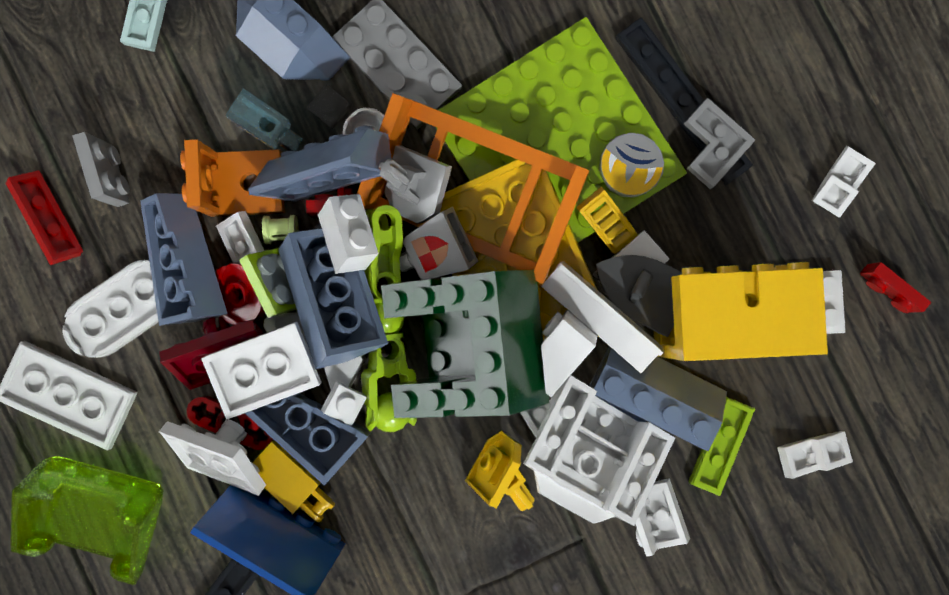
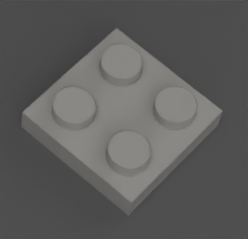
(101, 169)

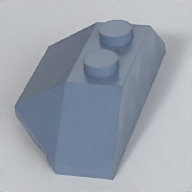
(288, 39)

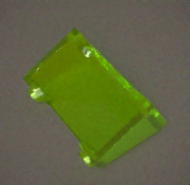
(86, 511)

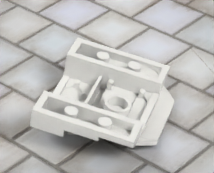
(595, 456)

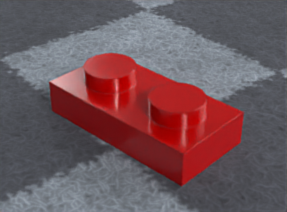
(903, 295)

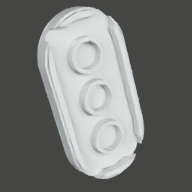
(112, 312)

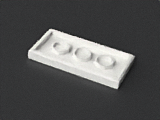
(66, 395)

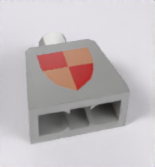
(438, 247)

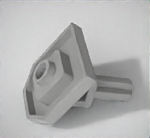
(415, 183)

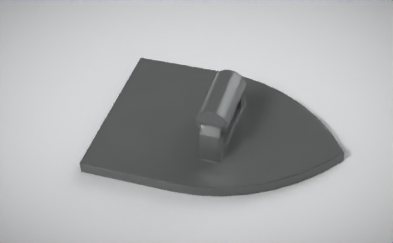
(640, 289)

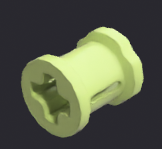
(278, 228)

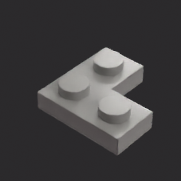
(724, 142)

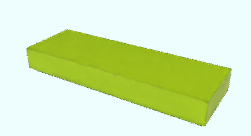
(714, 466)

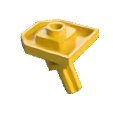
(498, 473)

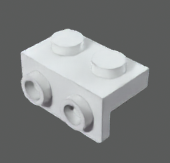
(661, 520)

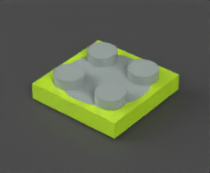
(269, 281)

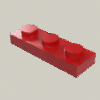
(44, 217)

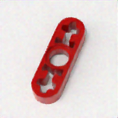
(207, 421)

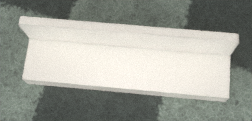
(602, 317)

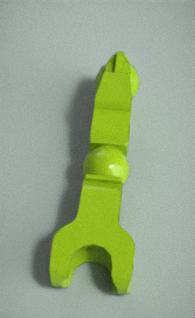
(386, 265)

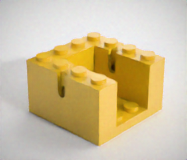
(747, 313)

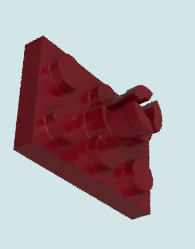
(185, 358)

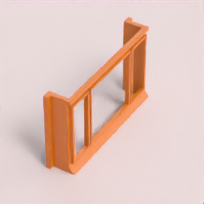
(395, 125)

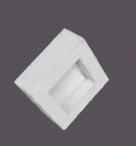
(343, 403)

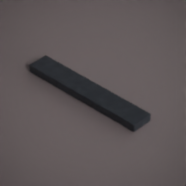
(669, 83)

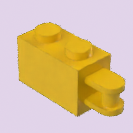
(291, 482)

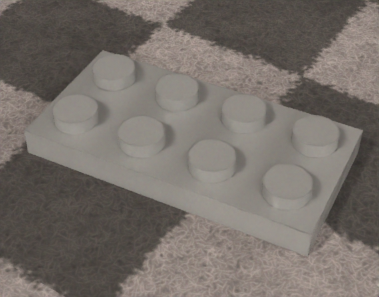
(396, 58)

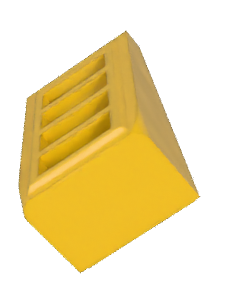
(609, 226)

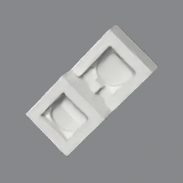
(842, 181)
(815, 454)

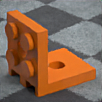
(217, 180)

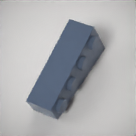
(179, 262)
(310, 435)

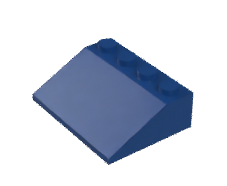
(270, 540)

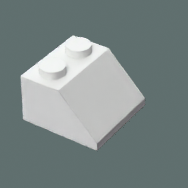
(564, 348)

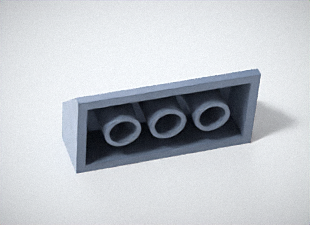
(324, 166)
(332, 307)
(663, 397)

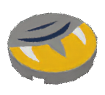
(631, 165)

